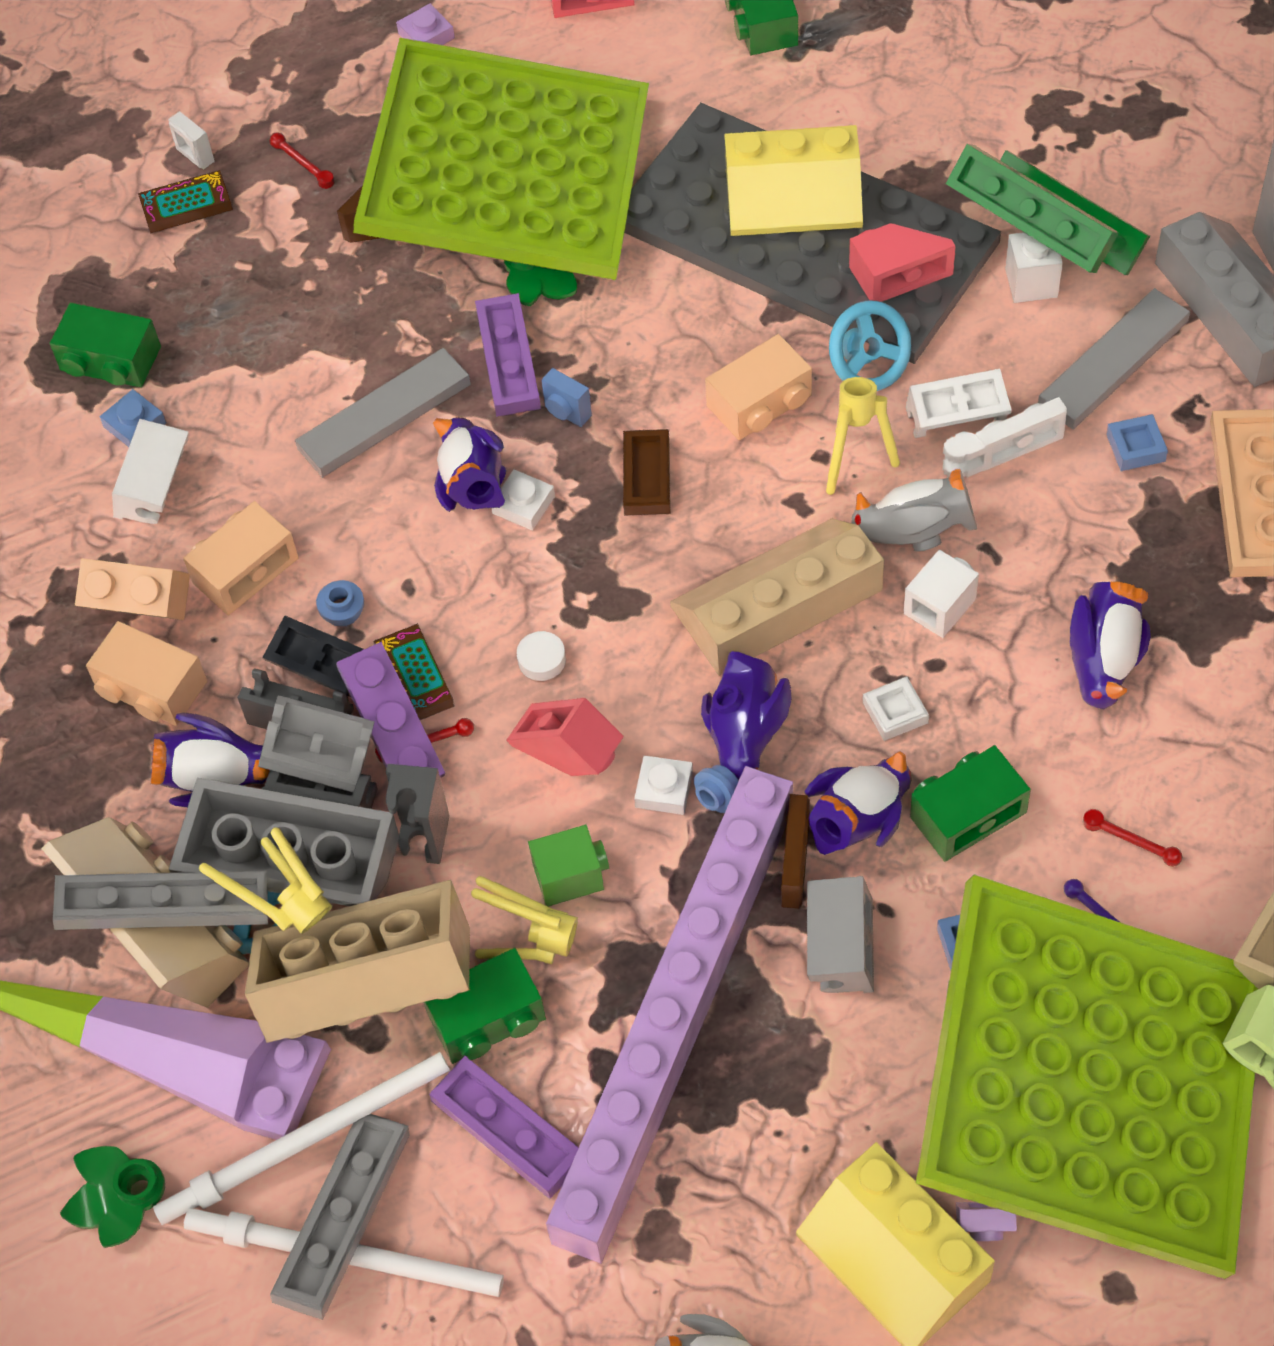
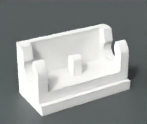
(957, 401)
(148, 471)

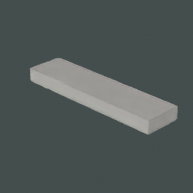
(1116, 356)
(382, 412)
(154, 900)
(340, 1216)

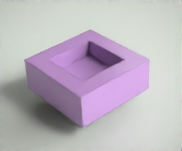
(426, 26)
(984, 1221)

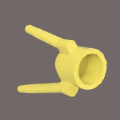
(856, 407)
(300, 901)
(549, 928)

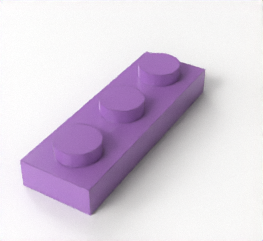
(507, 355)
(383, 699)
(505, 1126)

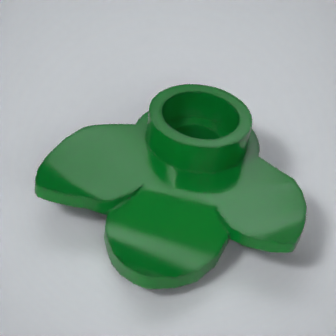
(534, 280)
(107, 1197)

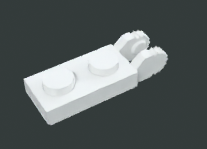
(1005, 439)

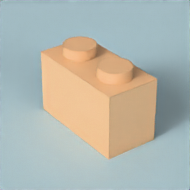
(759, 387)
(241, 557)
(132, 589)
(146, 673)

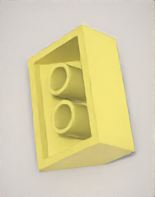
(793, 180)
(895, 1248)

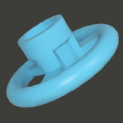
(851, 343)

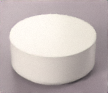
(541, 656)

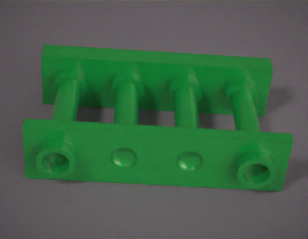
(1047, 210)

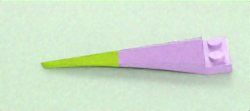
(192, 1054)

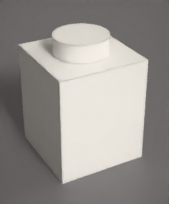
(1032, 269)
(941, 593)

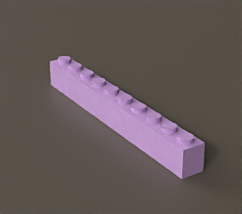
(670, 1018)

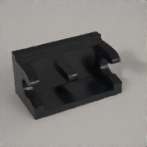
(309, 653)

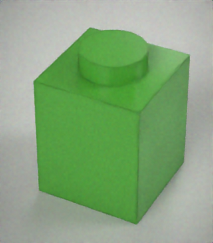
(568, 864)

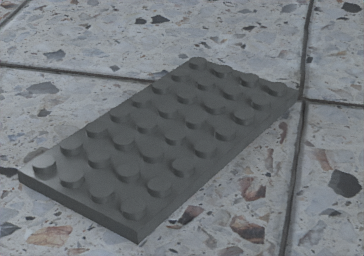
(685, 211)

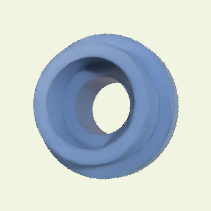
(340, 613)
(715, 787)

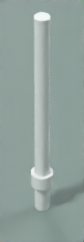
(208, 1187)
(242, 1230)

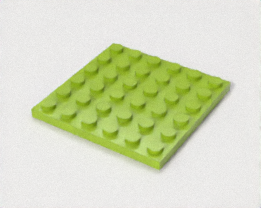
(503, 159)
(1091, 1079)

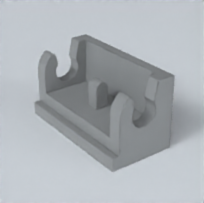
(316, 743)
(840, 935)

